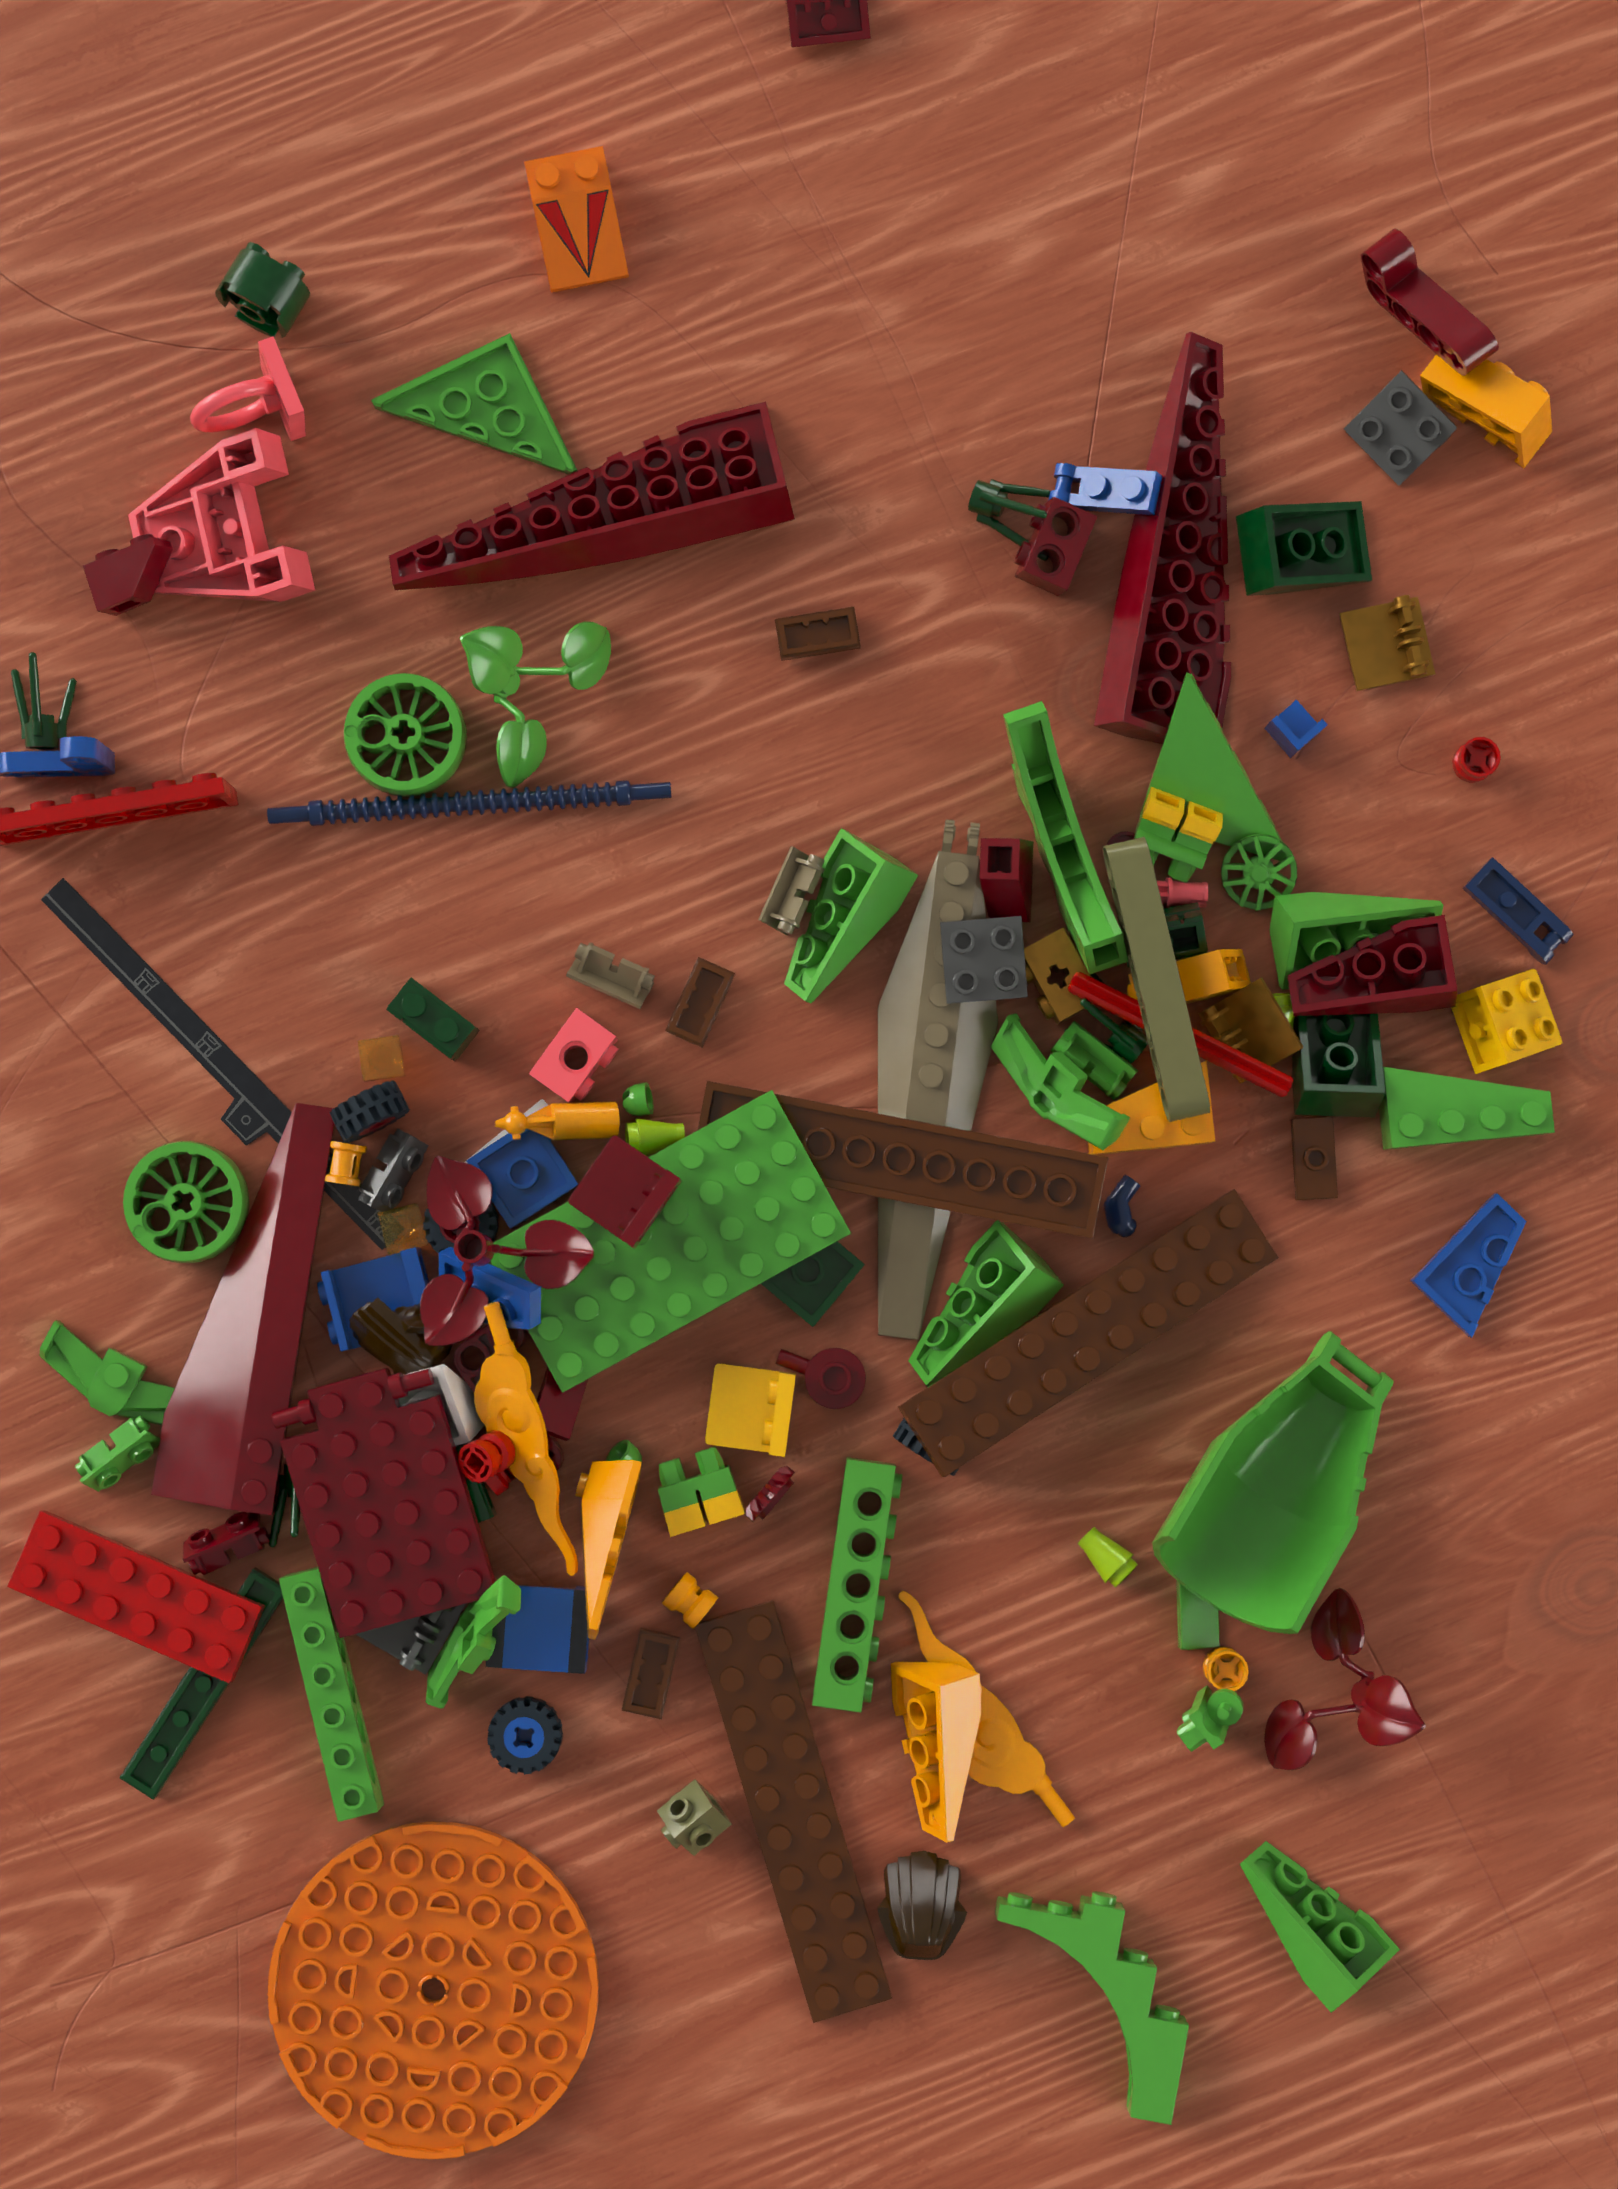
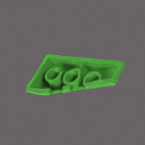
(855, 900)
(1326, 924)
(994, 1296)
(1324, 1938)

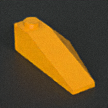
(605, 1513)
(941, 1724)

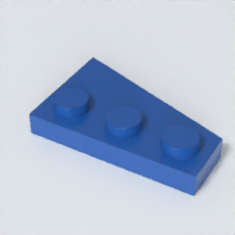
(1469, 1264)
(517, 1297)

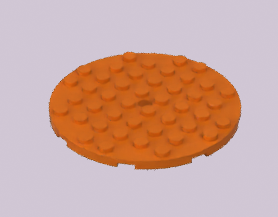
(416, 2069)

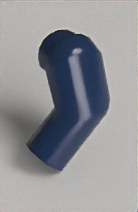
(1117, 1207)

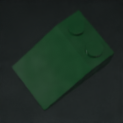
(1303, 547)
(1339, 1066)

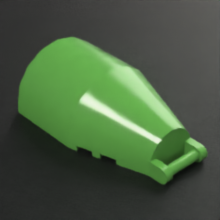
(1278, 1494)

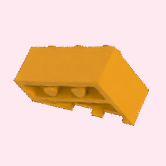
(1494, 400)
(1149, 1125)

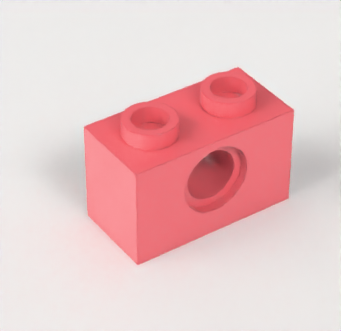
(577, 1032)

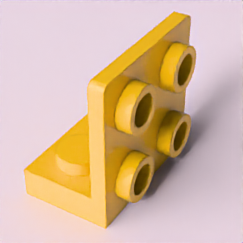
(1505, 1021)
(750, 1409)

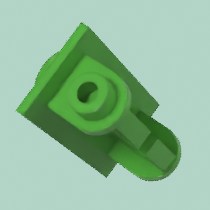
(1097, 1060)
(103, 1467)

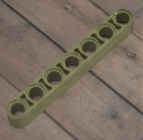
(1156, 979)

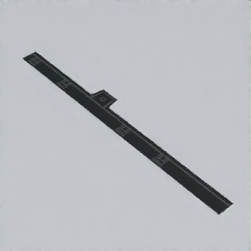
(254, 1105)

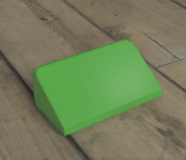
(1195, 1621)

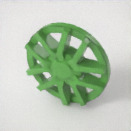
(1258, 871)

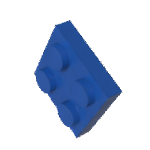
(524, 1175)

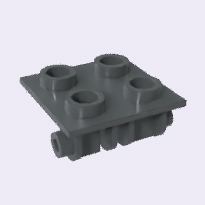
(1400, 428)
(983, 959)
(416, 1639)

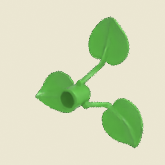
(492, 664)

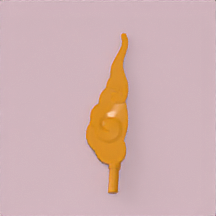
(509, 1406)
(999, 1752)

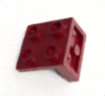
(624, 1191)

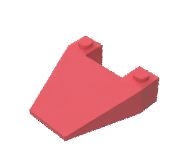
(218, 527)

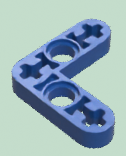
(76, 758)

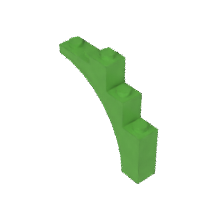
(1060, 839)
(1092, 1937)

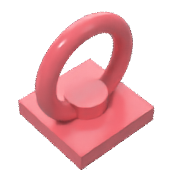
(275, 394)

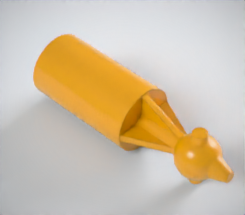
(565, 1121)

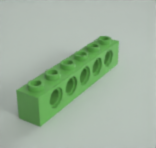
(831, 1688)
(331, 1696)

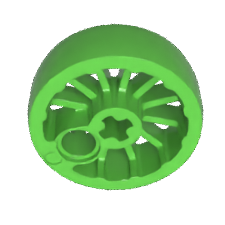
(357, 723)
(140, 1222)

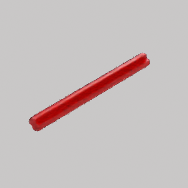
(1207, 1046)

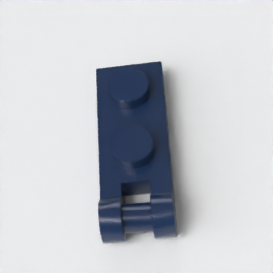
(1517, 910)

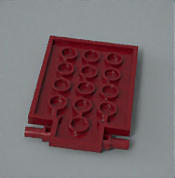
(384, 1501)

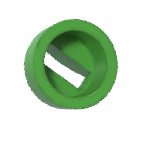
(638, 1100)
(624, 1451)

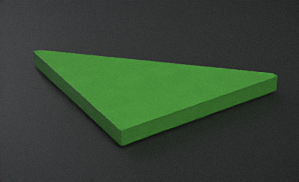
(486, 401)
(1205, 770)

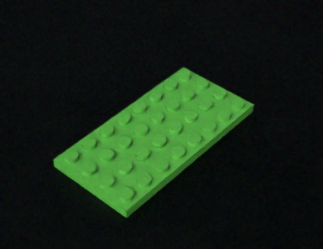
(735, 1220)

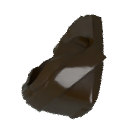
(396, 1337)
(921, 1906)

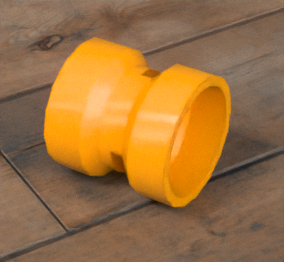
(690, 1600)
(1230, 1674)

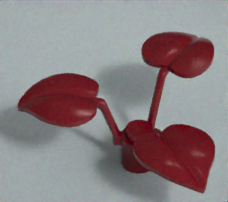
(451, 1306)
(1383, 1702)

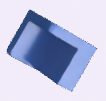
(1294, 728)

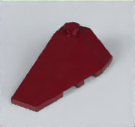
(1391, 973)

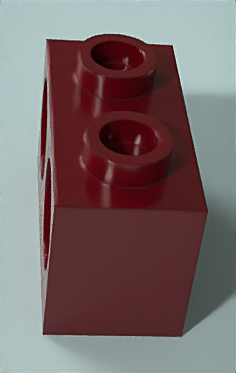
(1062, 550)

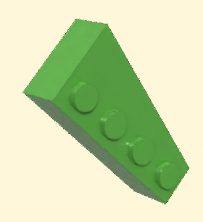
(1449, 1110)

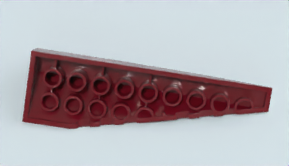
(668, 495)
(1173, 570)
(243, 1364)

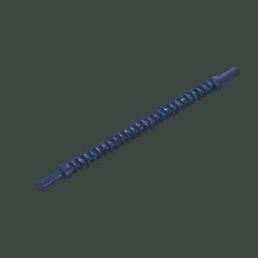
(317, 812)

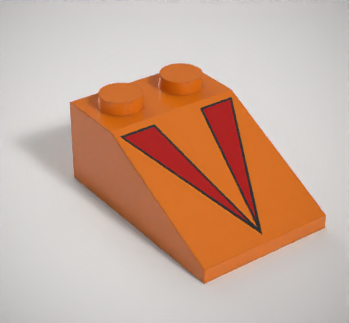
(576, 219)

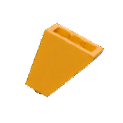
(1209, 975)

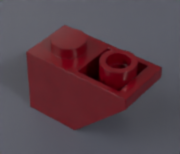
(129, 575)
(1007, 877)

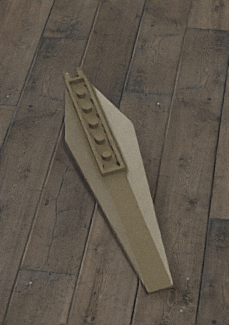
(928, 1073)

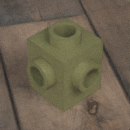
(693, 1818)

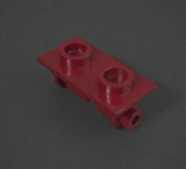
(207, 1548)

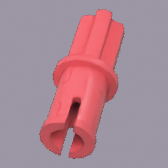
(1181, 893)

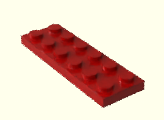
(122, 808)
(136, 1596)

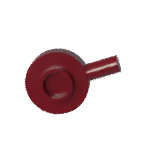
(831, 1377)

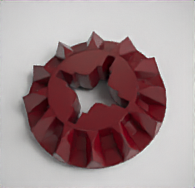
(770, 1494)

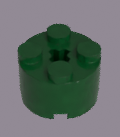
(264, 291)

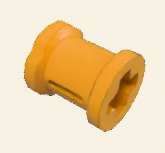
(345, 1163)

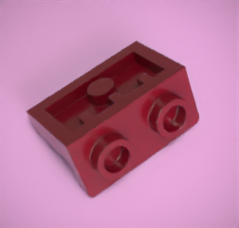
(827, 21)

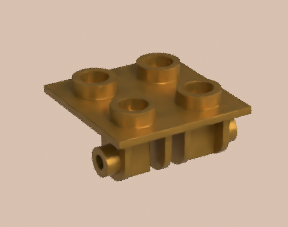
(1387, 643)
(1252, 1024)

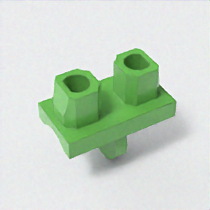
(1210, 1717)

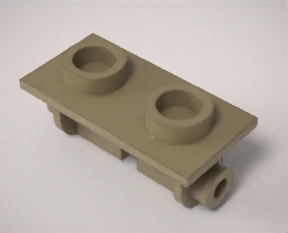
(786, 900)
(595, 969)

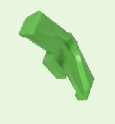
(1055, 1087)
(109, 1383)
(471, 1638)

